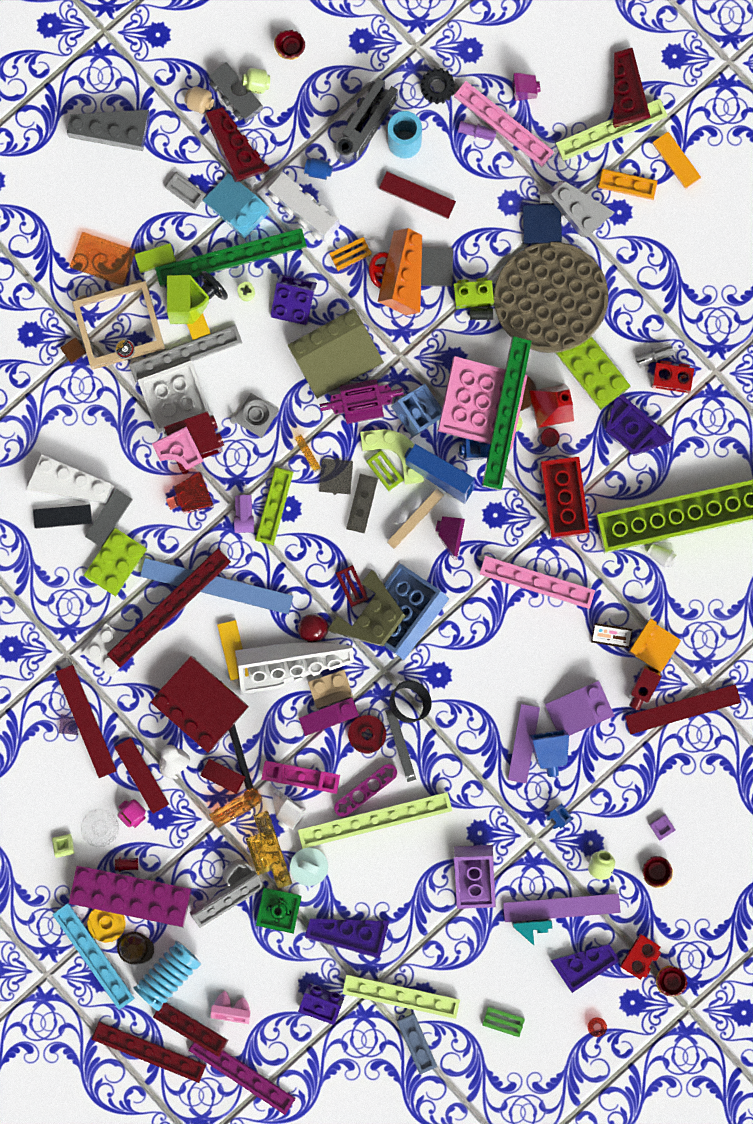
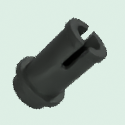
(481, 314)

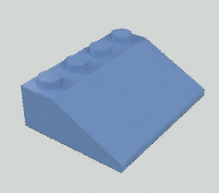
(420, 604)

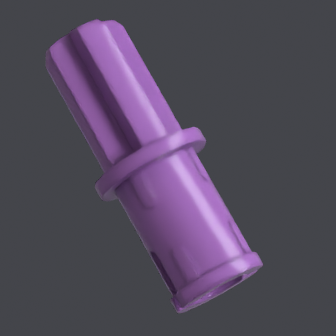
(477, 131)

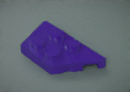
(634, 428)

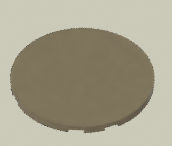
(551, 296)

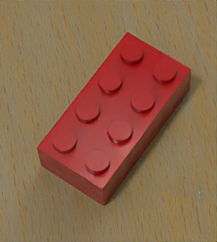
(564, 498)

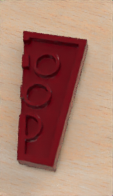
(238, 154)

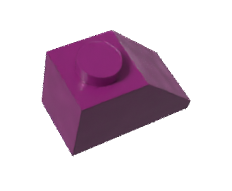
(525, 86)

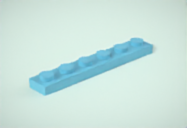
(93, 956)

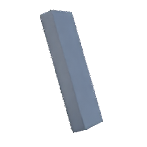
(417, 1043)

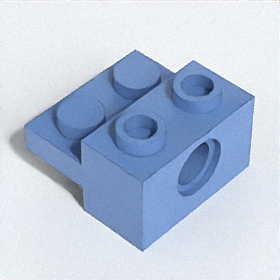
(418, 410)

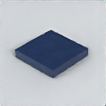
(541, 224)

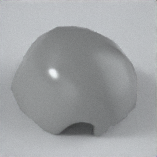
(236, 871)

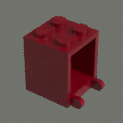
(203, 433)

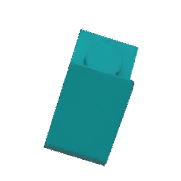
(526, 928)

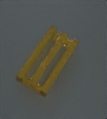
(307, 453)

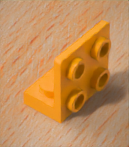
(654, 645)

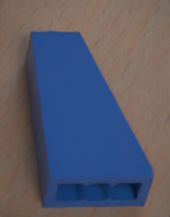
(440, 473)

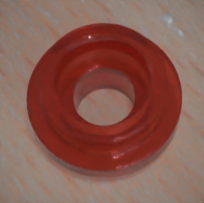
(603, 1029)

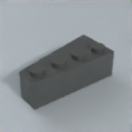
(116, 129)

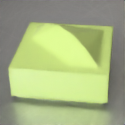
(63, 845)

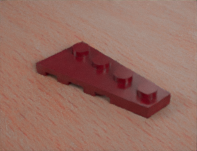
(629, 95)

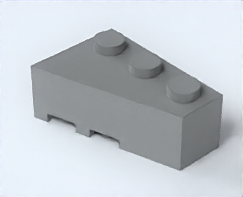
(578, 208)

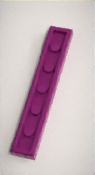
(246, 1078)

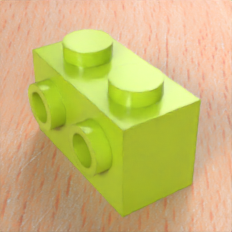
(473, 294)

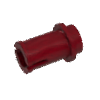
(126, 864)

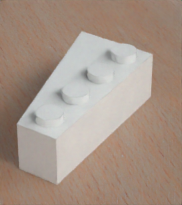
(303, 207)
(65, 481)

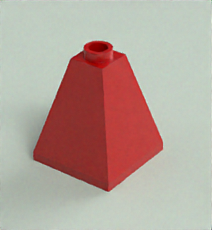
(552, 405)

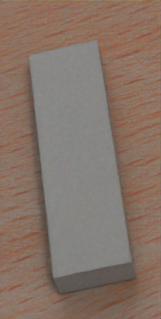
(227, 899)

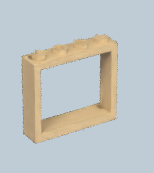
(119, 290)

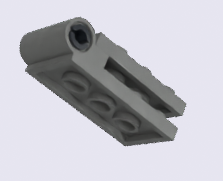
(354, 143)

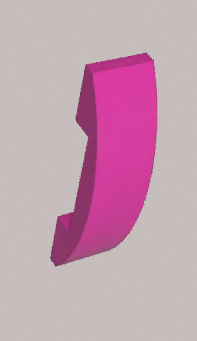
(300, 777)

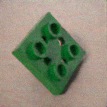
(266, 917)

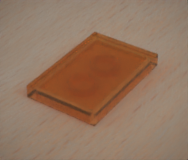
(102, 259)

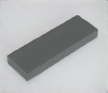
(109, 518)

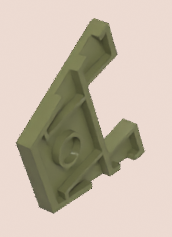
(378, 618)

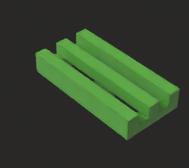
(519, 1027)

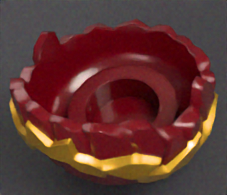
(289, 44)
(657, 871)
(671, 981)

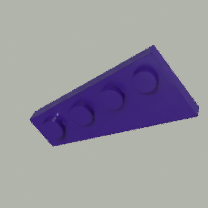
(352, 935)

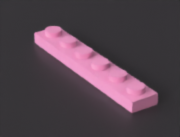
(503, 124)
(537, 582)

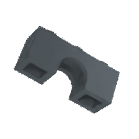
(245, 106)

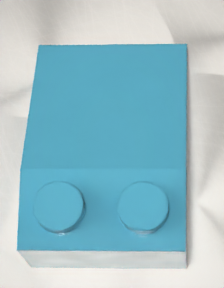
(237, 206)

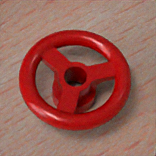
(377, 271)

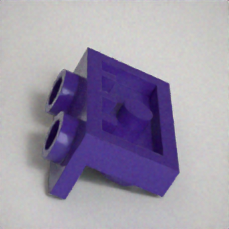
(321, 1004)

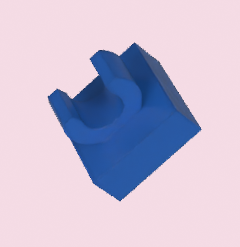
(560, 816)

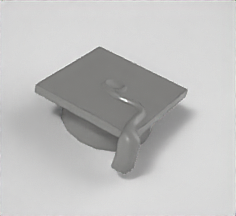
(255, 415)

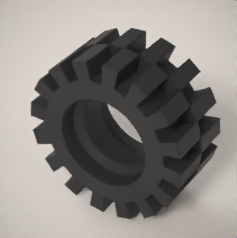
(441, 75)

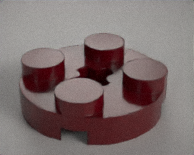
(376, 728)

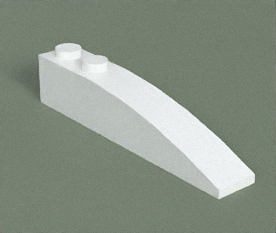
(281, 663)
(286, 810)

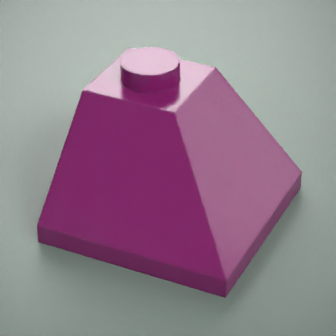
(450, 534)

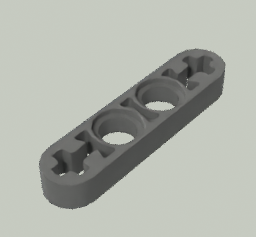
(401, 746)

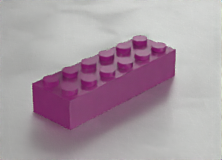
(130, 896)

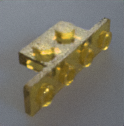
(267, 851)

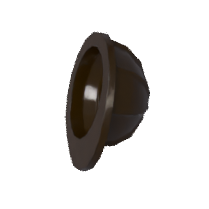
(135, 948)

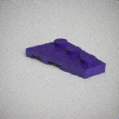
(584, 966)

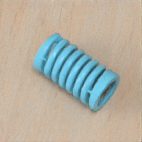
(409, 122)
(172, 980)

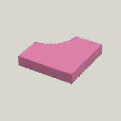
(178, 447)

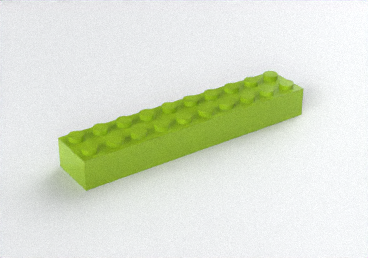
(676, 517)

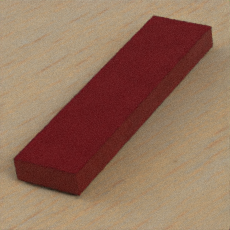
(417, 195)
(142, 775)
(191, 1029)

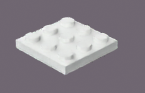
(173, 395)

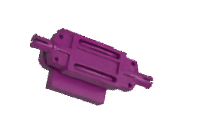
(361, 401)

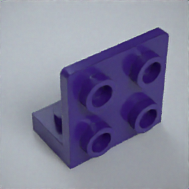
(293, 299)

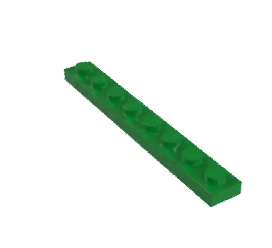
(234, 256)
(506, 413)

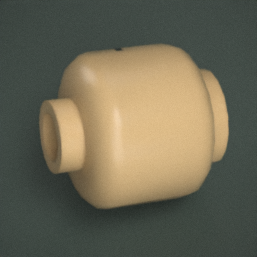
(199, 100)

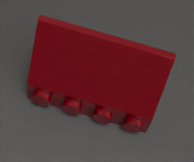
(199, 704)

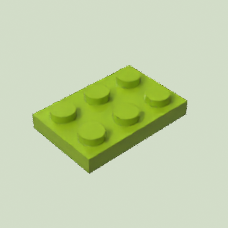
(115, 562)

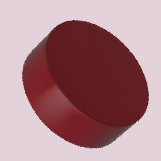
(550, 437)

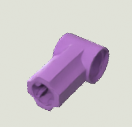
(243, 520)

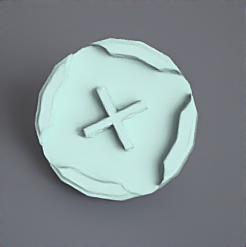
(309, 866)

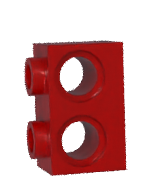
(672, 382)
(635, 953)

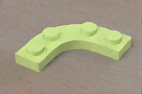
(394, 442)

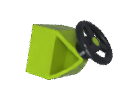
(187, 299)

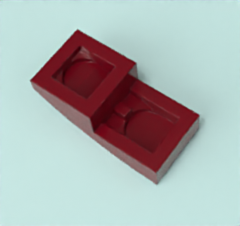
(222, 776)

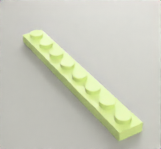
(375, 820)

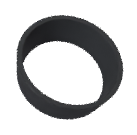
(423, 694)

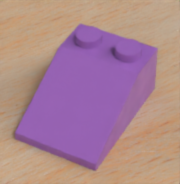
(580, 709)
(474, 876)

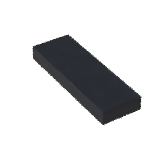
(62, 516)

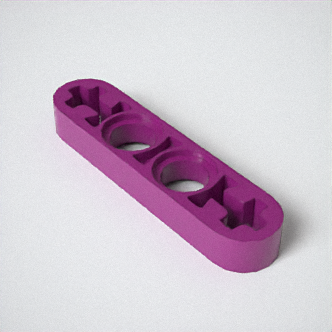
(363, 787)

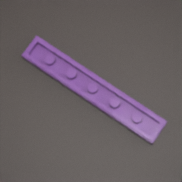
(561, 907)

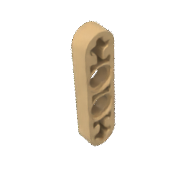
(416, 517)

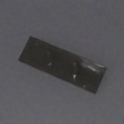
(362, 503)

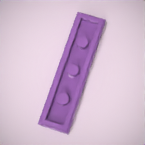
(522, 746)

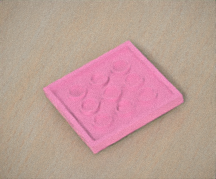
(473, 400)

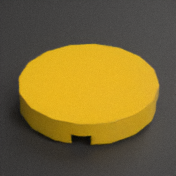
(109, 928)

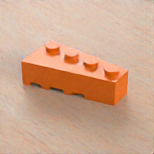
(402, 273)

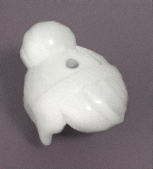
(172, 761)

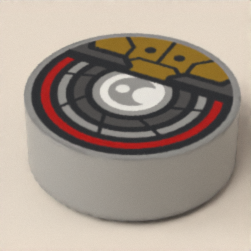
(125, 349)

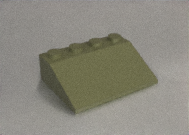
(335, 353)

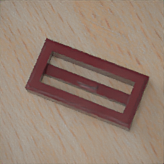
(345, 571)

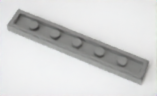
(186, 352)

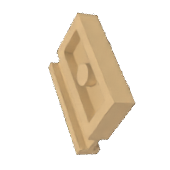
(330, 689)

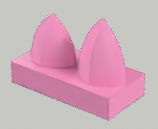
(222, 1009)

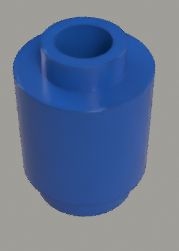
(318, 168)

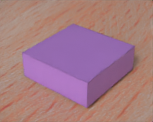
(662, 827)

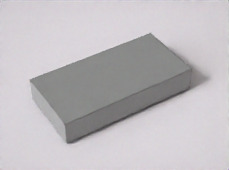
(185, 190)

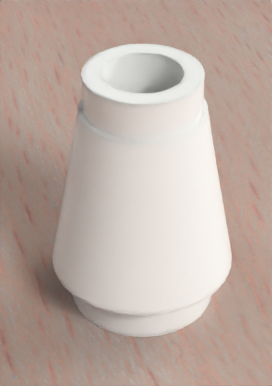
(663, 556)

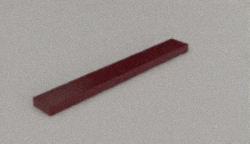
(168, 608)

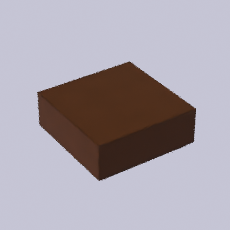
(73, 350)

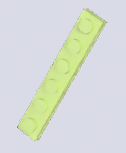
(606, 132)
(401, 996)

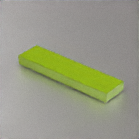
(274, 506)

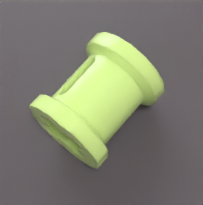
(243, 286)

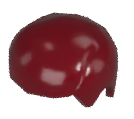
(313, 628)

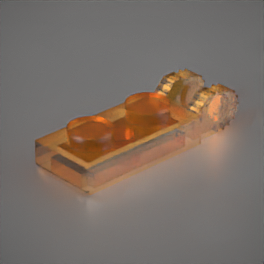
(236, 807)

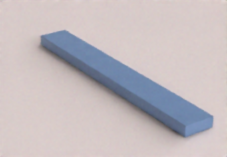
(220, 587)

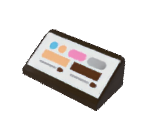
(611, 635)

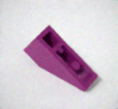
(328, 717)

